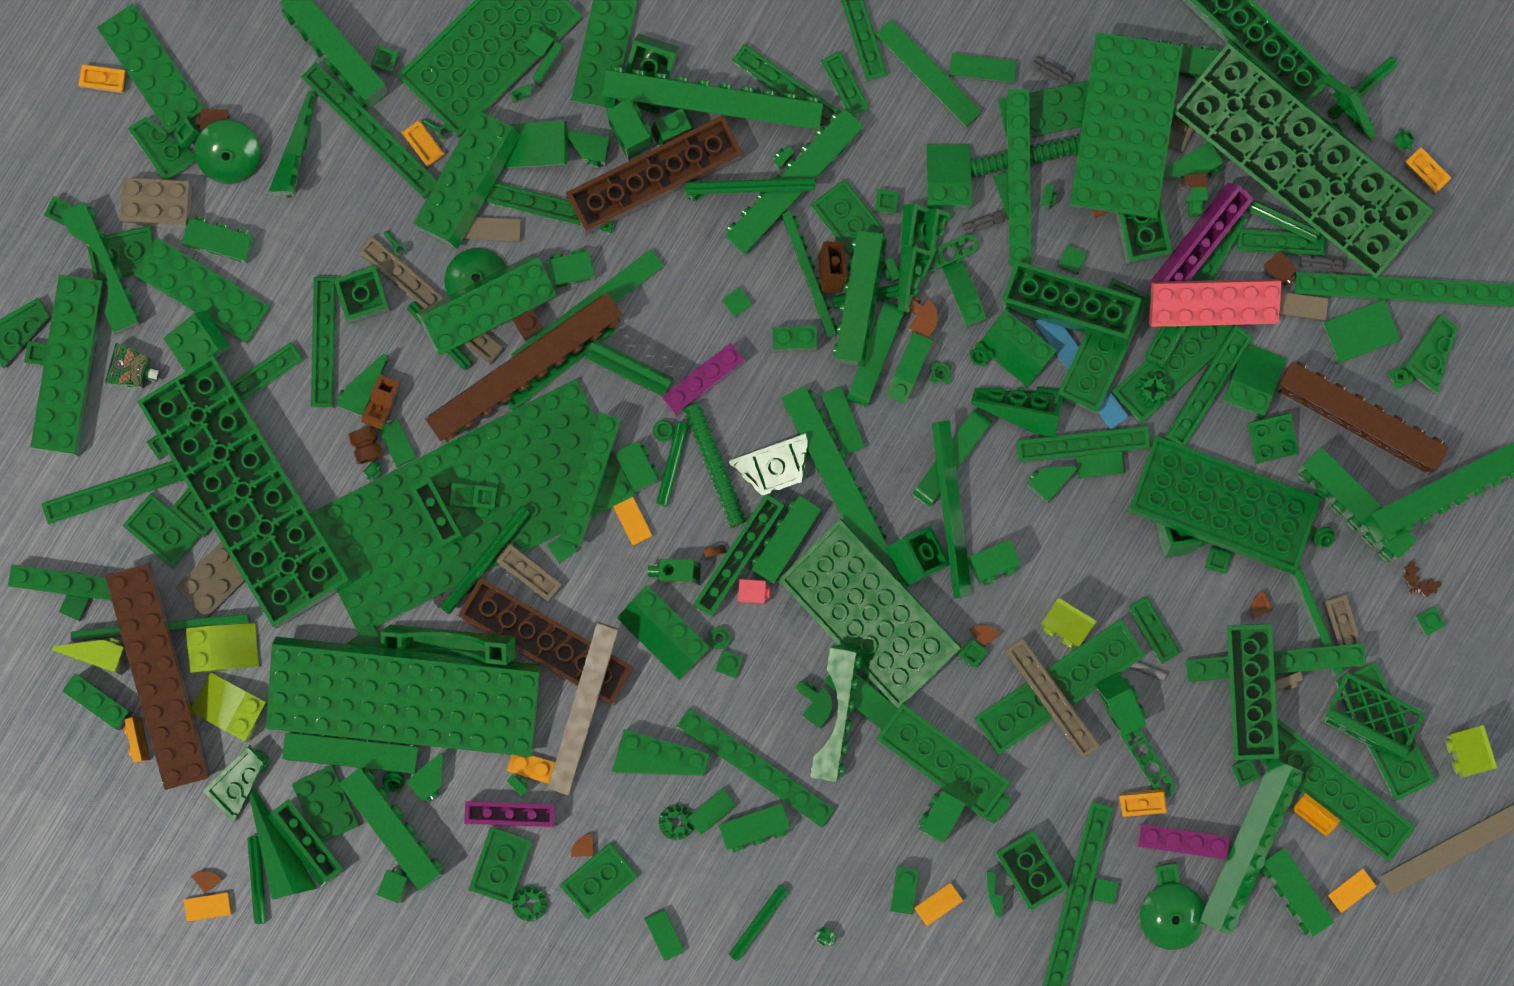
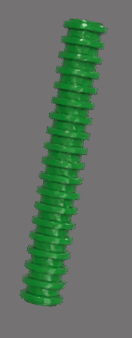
(1037, 153)
(714, 465)

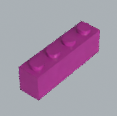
(703, 379)
(510, 814)
(1182, 842)

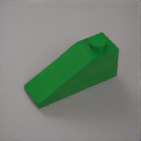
(1200, 161)
(964, 294)
(909, 368)
(358, 392)

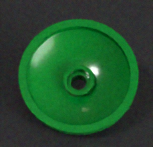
(228, 137)
(470, 263)
(1160, 908)

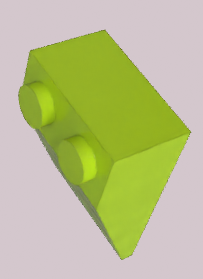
(1067, 623)
(222, 648)
(100, 653)
(229, 707)
(1470, 751)

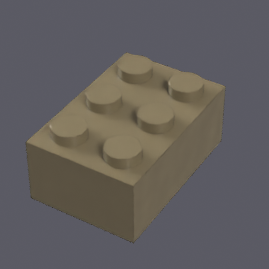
(155, 203)

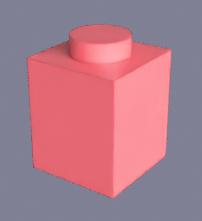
(753, 592)

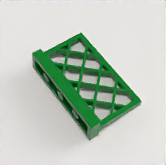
(628, 367)
(1369, 735)

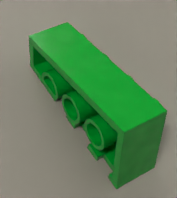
(654, 756)

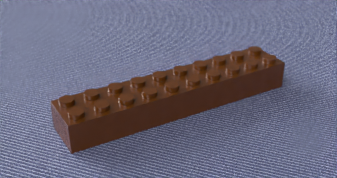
(524, 366)
(157, 676)

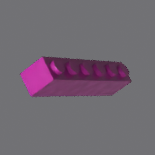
(1204, 235)

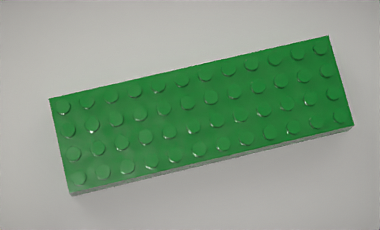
(1303, 160)
(244, 492)
(402, 696)

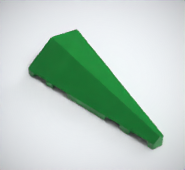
(287, 172)
(919, 237)
(282, 866)

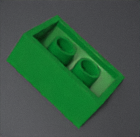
(1017, 348)

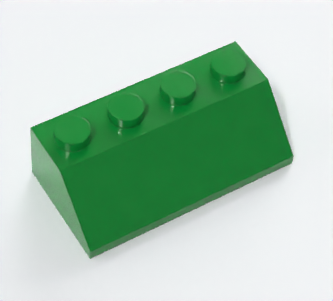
(663, 632)

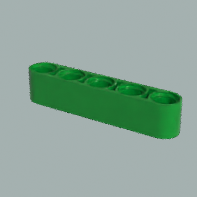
(878, 349)
(963, 443)

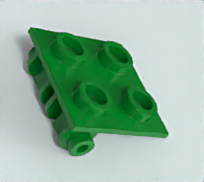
(1272, 438)

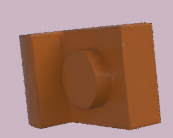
(925, 319)
(381, 402)

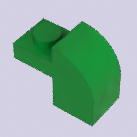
(821, 704)

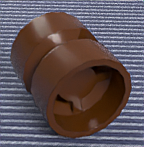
(365, 445)

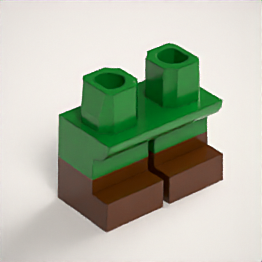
(1196, 192)

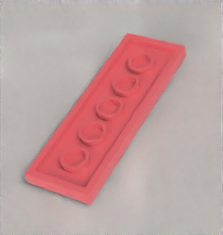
(1215, 302)

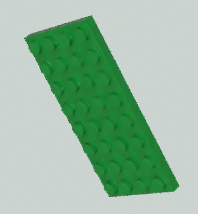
(482, 56)
(1126, 125)
(1224, 505)
(870, 610)

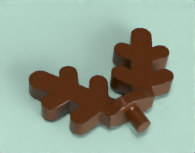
(1411, 579)

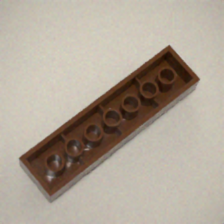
(654, 175)
(1362, 418)
(539, 637)

